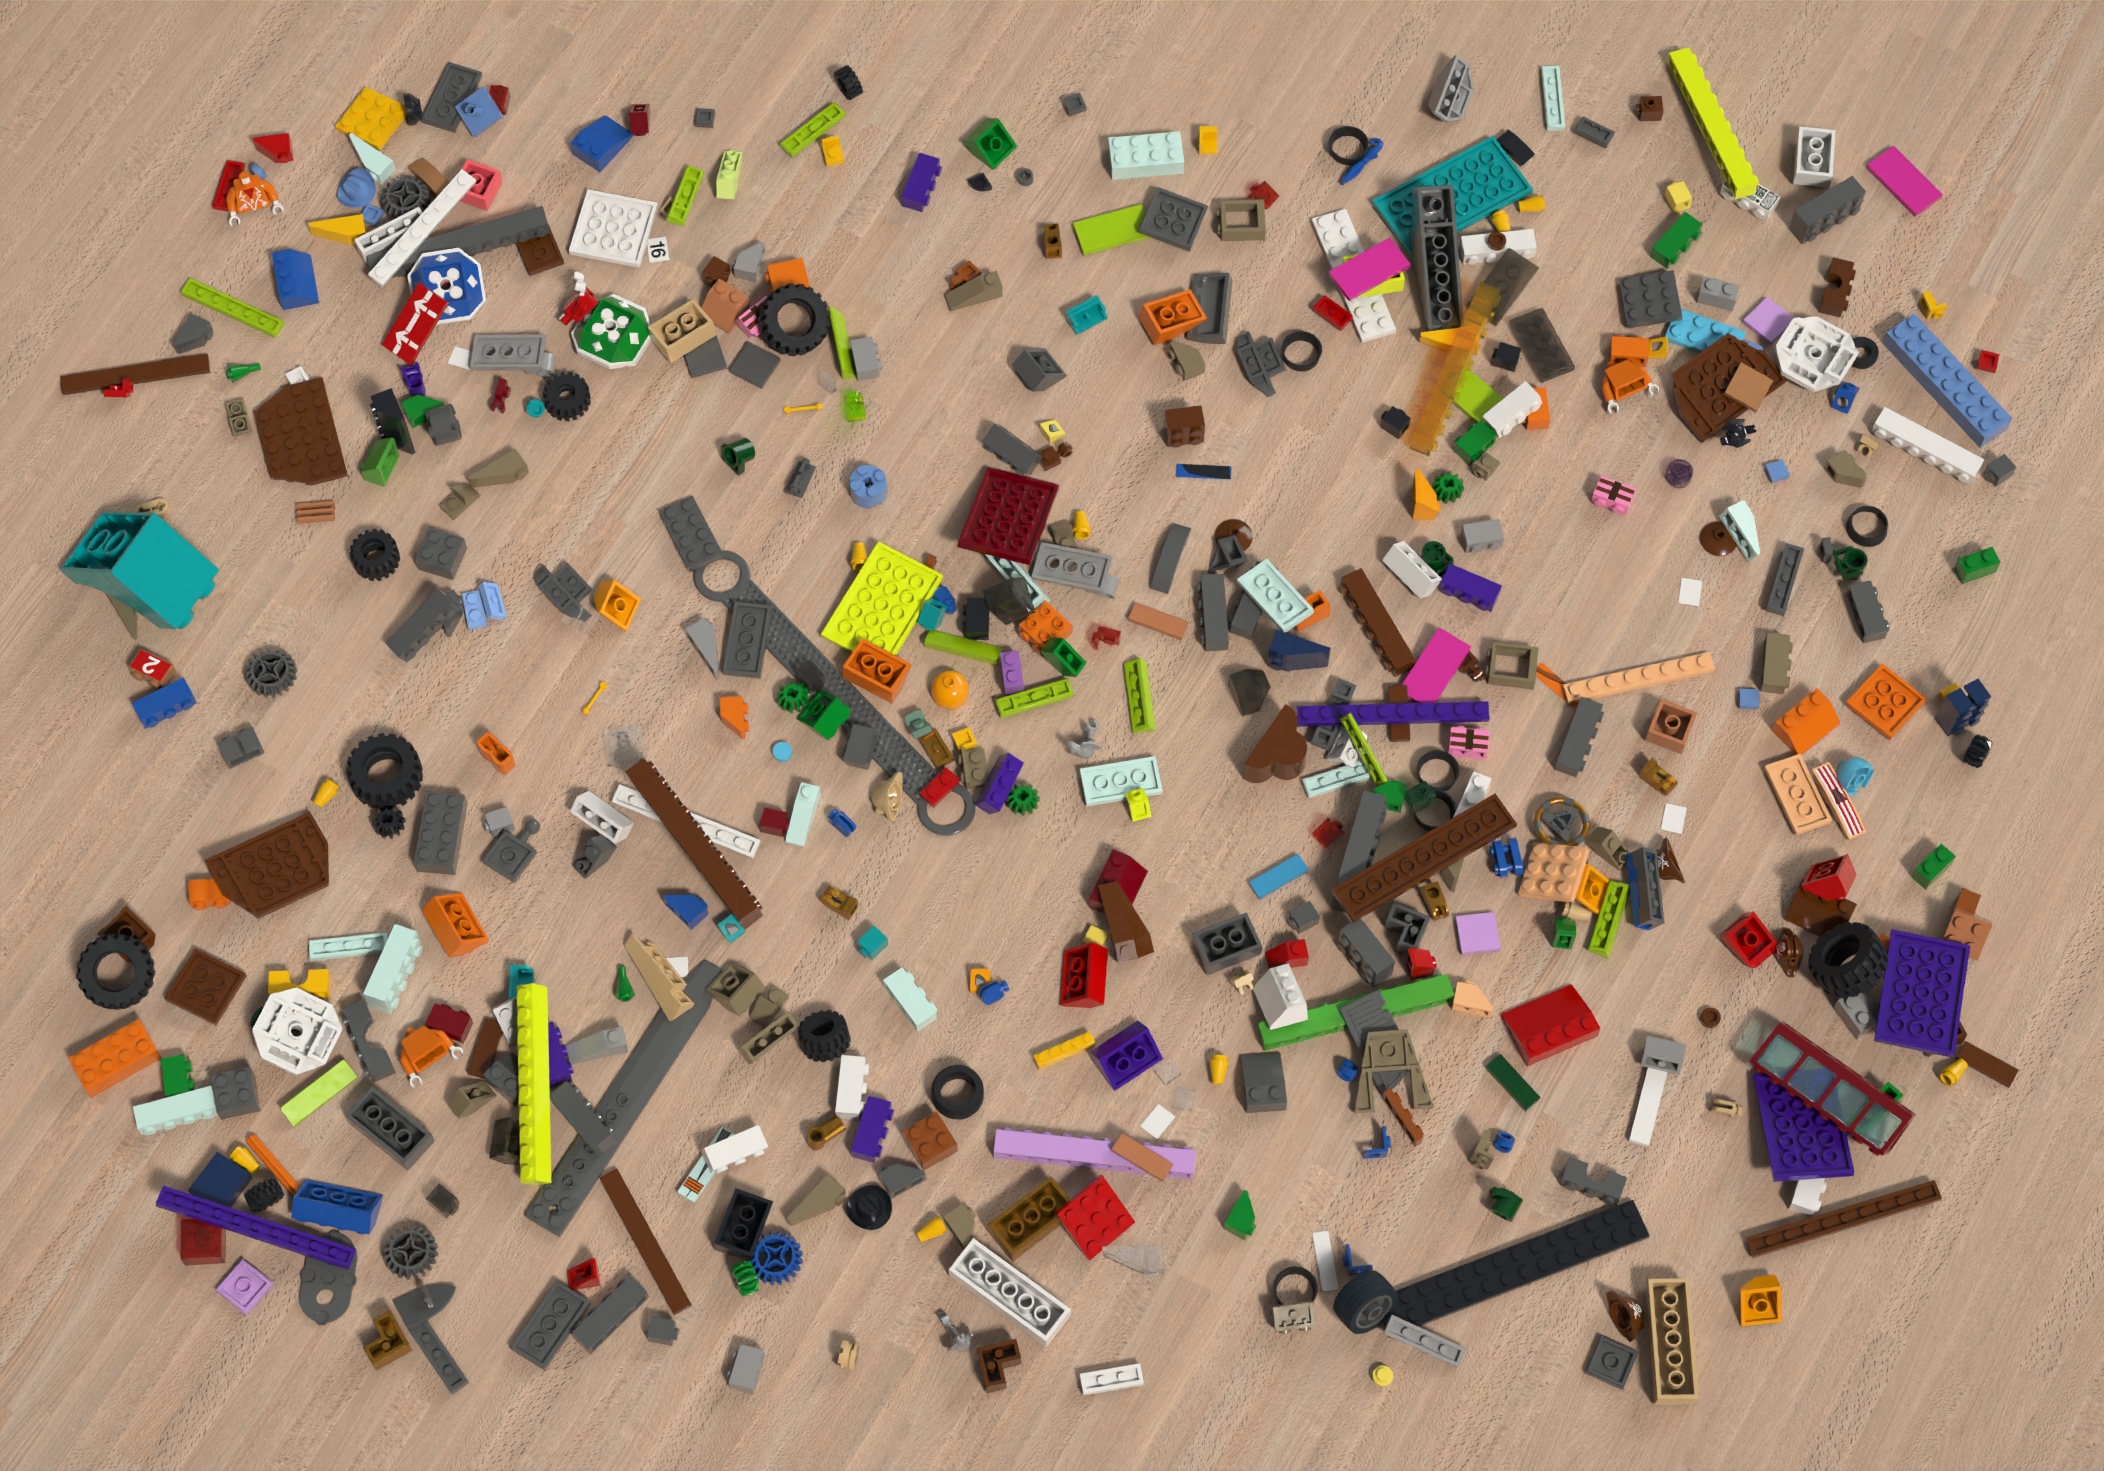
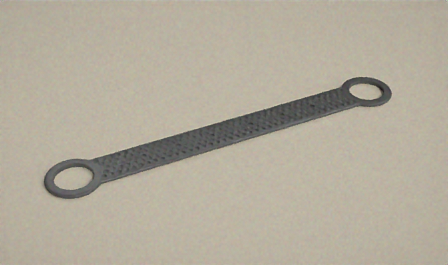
(793, 649)

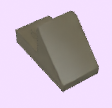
(460, 500)
(1063, 534)
(769, 1006)

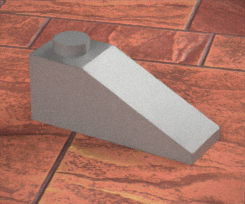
(704, 641)
(597, 1046)

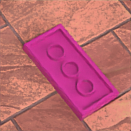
(1904, 181)
(1369, 269)
(1435, 667)

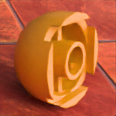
(949, 690)

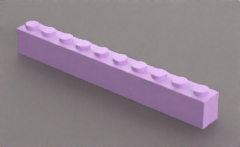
(1083, 1152)

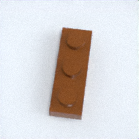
(1403, 1116)

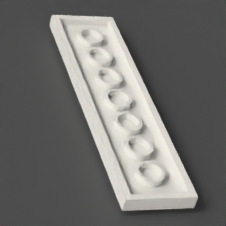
(1340, 240)

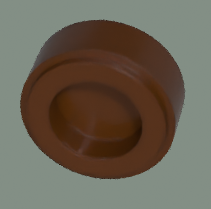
(1496, 241)
(1710, 1018)

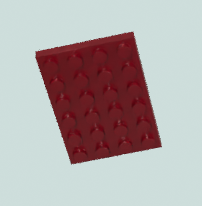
(1008, 516)

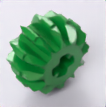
(1448, 487)
(786, 700)
(1030, 796)
(745, 1278)

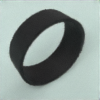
(1348, 131)
(1301, 336)
(1861, 540)
(1442, 755)
(1447, 799)
(1296, 1270)

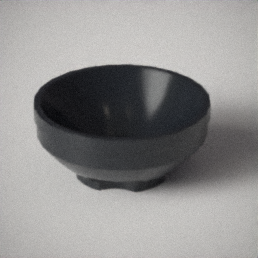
(413, 108)

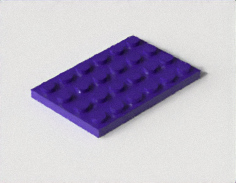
(1922, 993)
(1798, 1138)

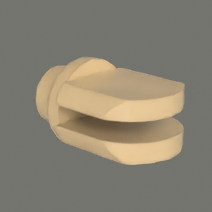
(1733, 1109)

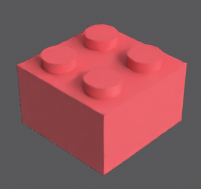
(486, 186)

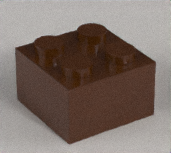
(1184, 426)

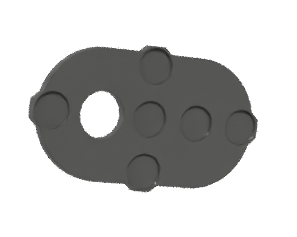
(325, 1276)

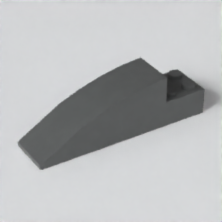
(1436, 257)

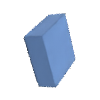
(372, 215)
(1777, 471)
(1748, 698)

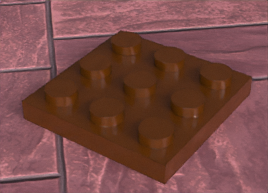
(205, 987)

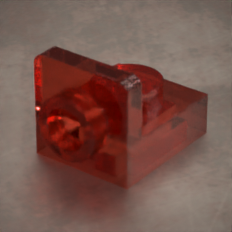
(1265, 192)
(1107, 635)
(1328, 831)

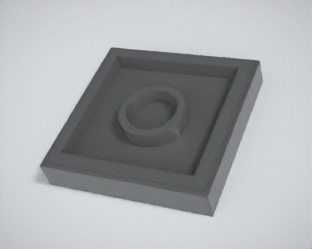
(706, 358)
(755, 365)
(1611, 1362)

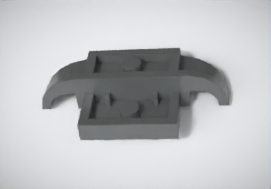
(1260, 361)
(565, 590)

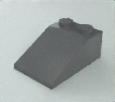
(1263, 1083)

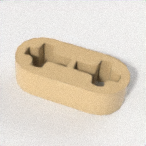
(153, 506)

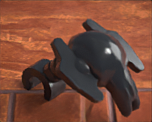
(1736, 433)

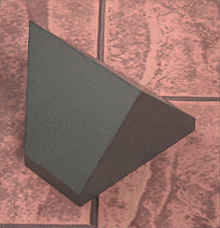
(1227, 554)

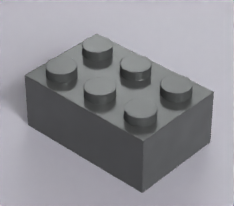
(1227, 943)
(1366, 952)

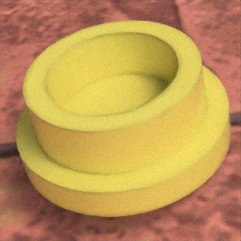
(1382, 1375)

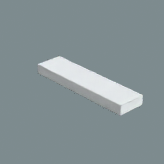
(1647, 1107)

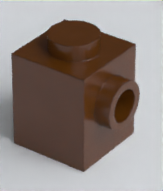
(1650, 108)
(716, 270)

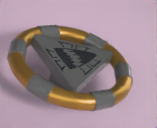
(1561, 821)

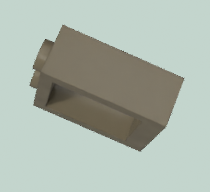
(1246, 233)
(1514, 651)

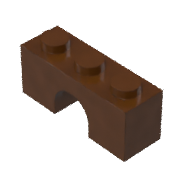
(1840, 274)

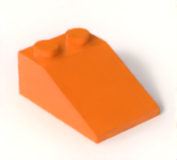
(1171, 316)

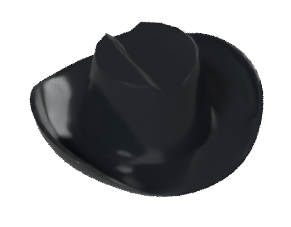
(869, 1207)

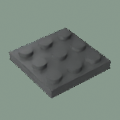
(1173, 219)
(1650, 299)

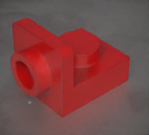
(116, 391)

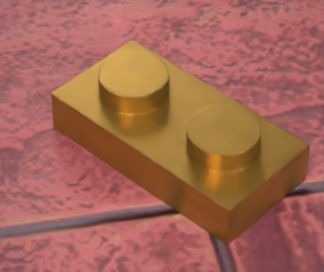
(936, 749)

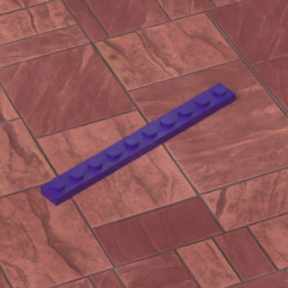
(1394, 713)
(255, 1227)

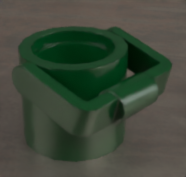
(737, 454)
(1433, 555)
(1852, 564)
(1505, 1203)

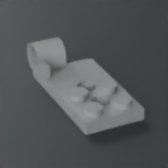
(527, 354)
(1090, 573)

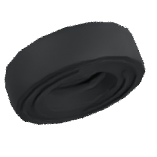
(1871, 347)

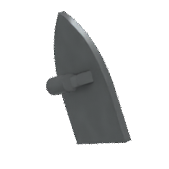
(423, 1303)

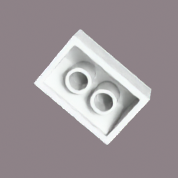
(1280, 997)

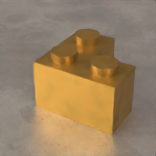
(390, 1345)

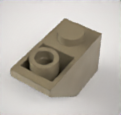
(1187, 360)
(1845, 470)
(1608, 847)

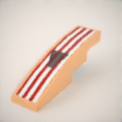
(1838, 800)

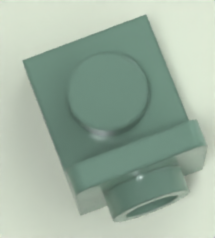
(916, 723)

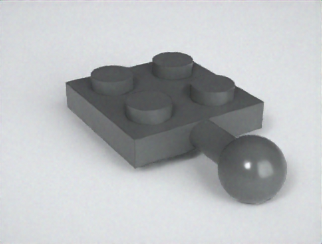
(512, 855)

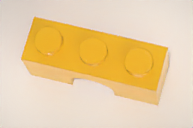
(317, 983)

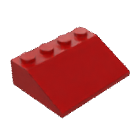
(1551, 1024)

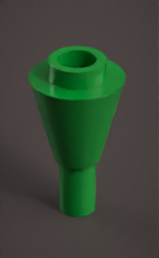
(237, 372)
(624, 989)

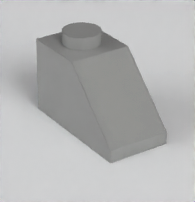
(749, 262)

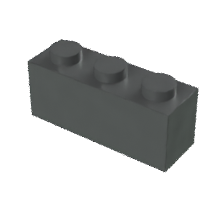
(1012, 449)
(1867, 611)

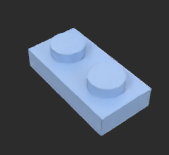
(492, 601)
(474, 610)

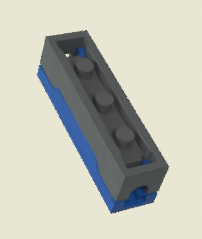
(1645, 888)

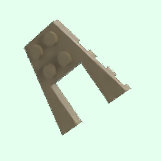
(1390, 1052)

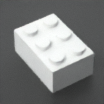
(1814, 157)

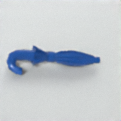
(1358, 167)

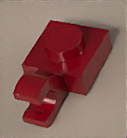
(501, 393)

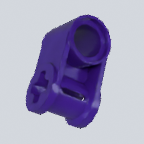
(413, 378)

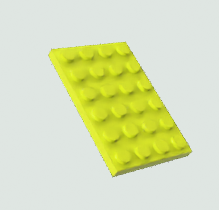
(882, 601)

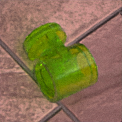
(854, 406)

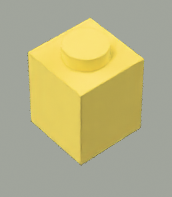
(1678, 196)

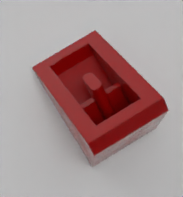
(584, 1275)

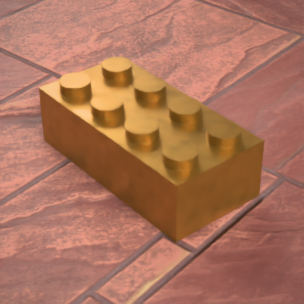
(1028, 1219)

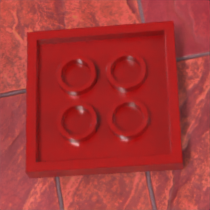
(1094, 1217)

